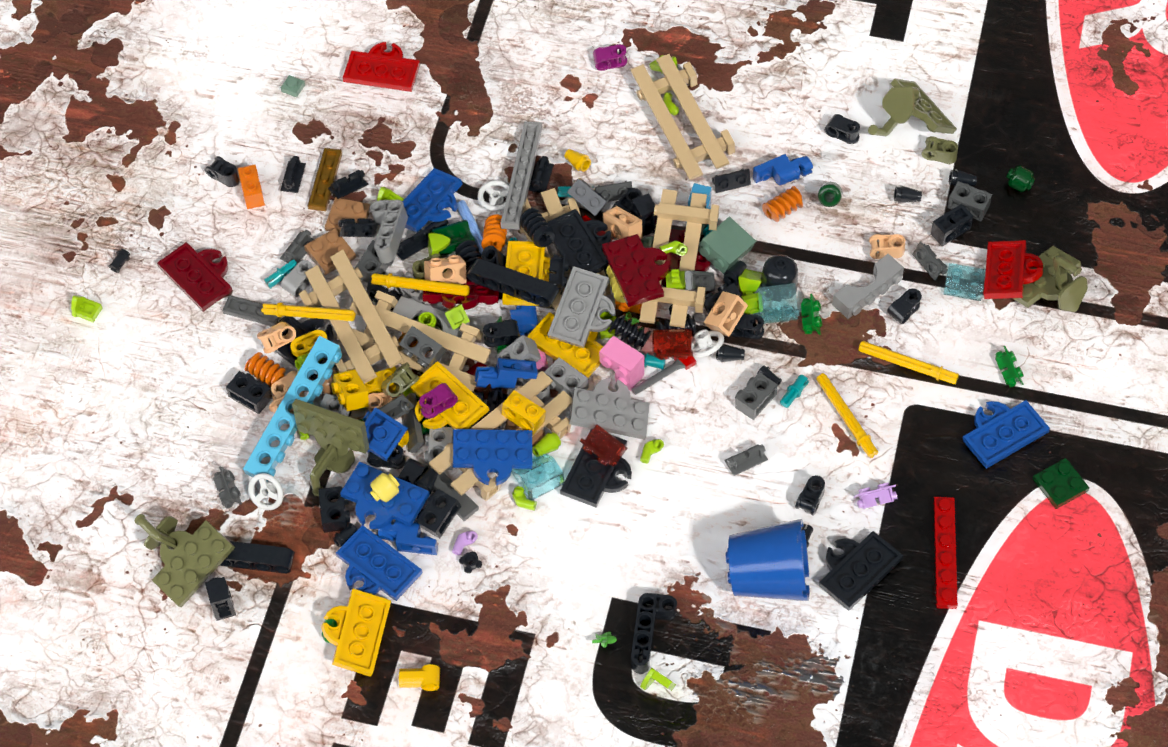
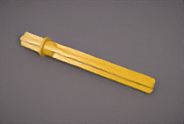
(419, 284)
(308, 312)
(909, 362)
(862, 438)

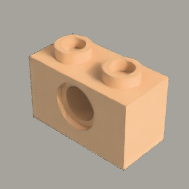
(622, 223)
(455, 273)
(725, 313)

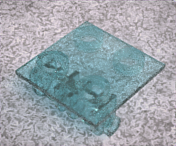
(964, 282)
(778, 303)

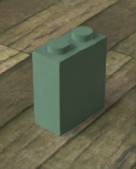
(726, 245)

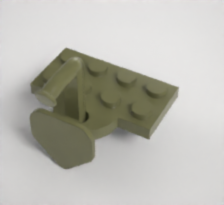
(909, 100)
(1057, 281)
(335, 435)
(191, 559)

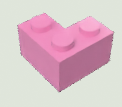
(624, 361)

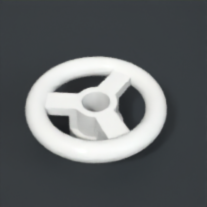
(496, 199)
(704, 341)
(271, 489)

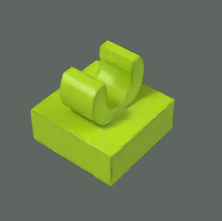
(676, 279)
(752, 302)
(457, 316)

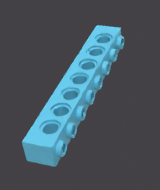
(322, 349)

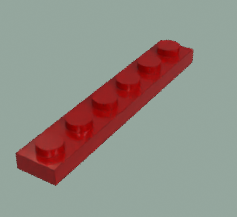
(945, 553)

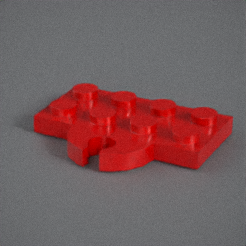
(382, 68)
(1009, 269)

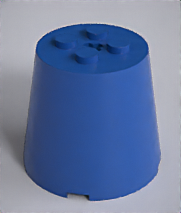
(769, 562)

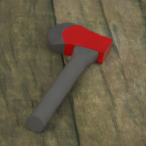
(678, 364)

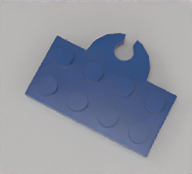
(430, 199)
(1003, 431)
(492, 452)
(402, 507)
(376, 565)

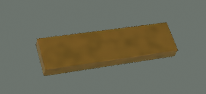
(325, 176)

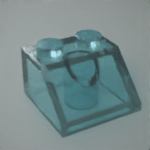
(542, 478)

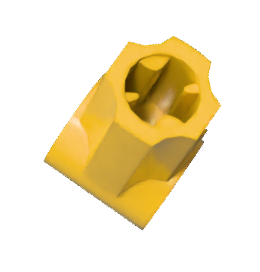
(426, 677)

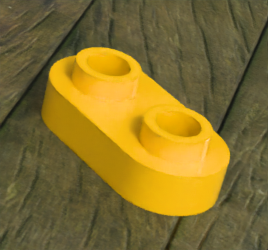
(306, 341)

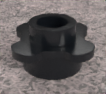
(470, 556)

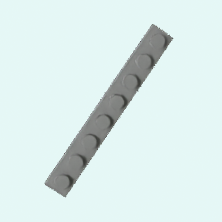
(521, 175)

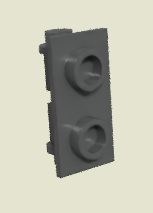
(614, 191)
(296, 248)
(928, 260)
(397, 407)
(746, 459)
(225, 480)

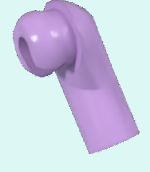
(463, 540)

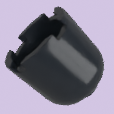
(779, 271)

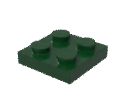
(1061, 483)

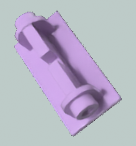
(883, 493)

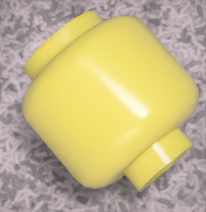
(384, 487)

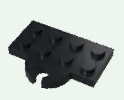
(580, 241)
(302, 329)
(590, 478)
(858, 568)

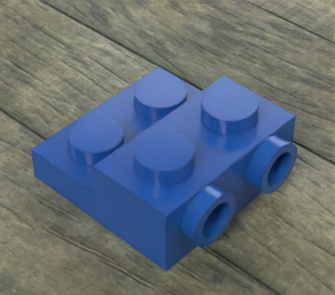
(382, 433)

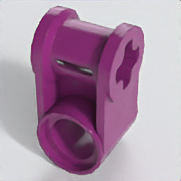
(608, 58)
(439, 399)

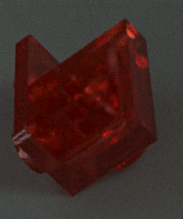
(672, 343)
(604, 445)

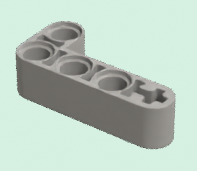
(393, 219)

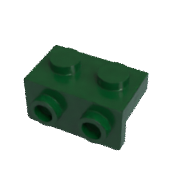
(457, 233)

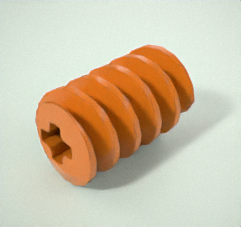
(783, 204)
(493, 233)
(264, 369)

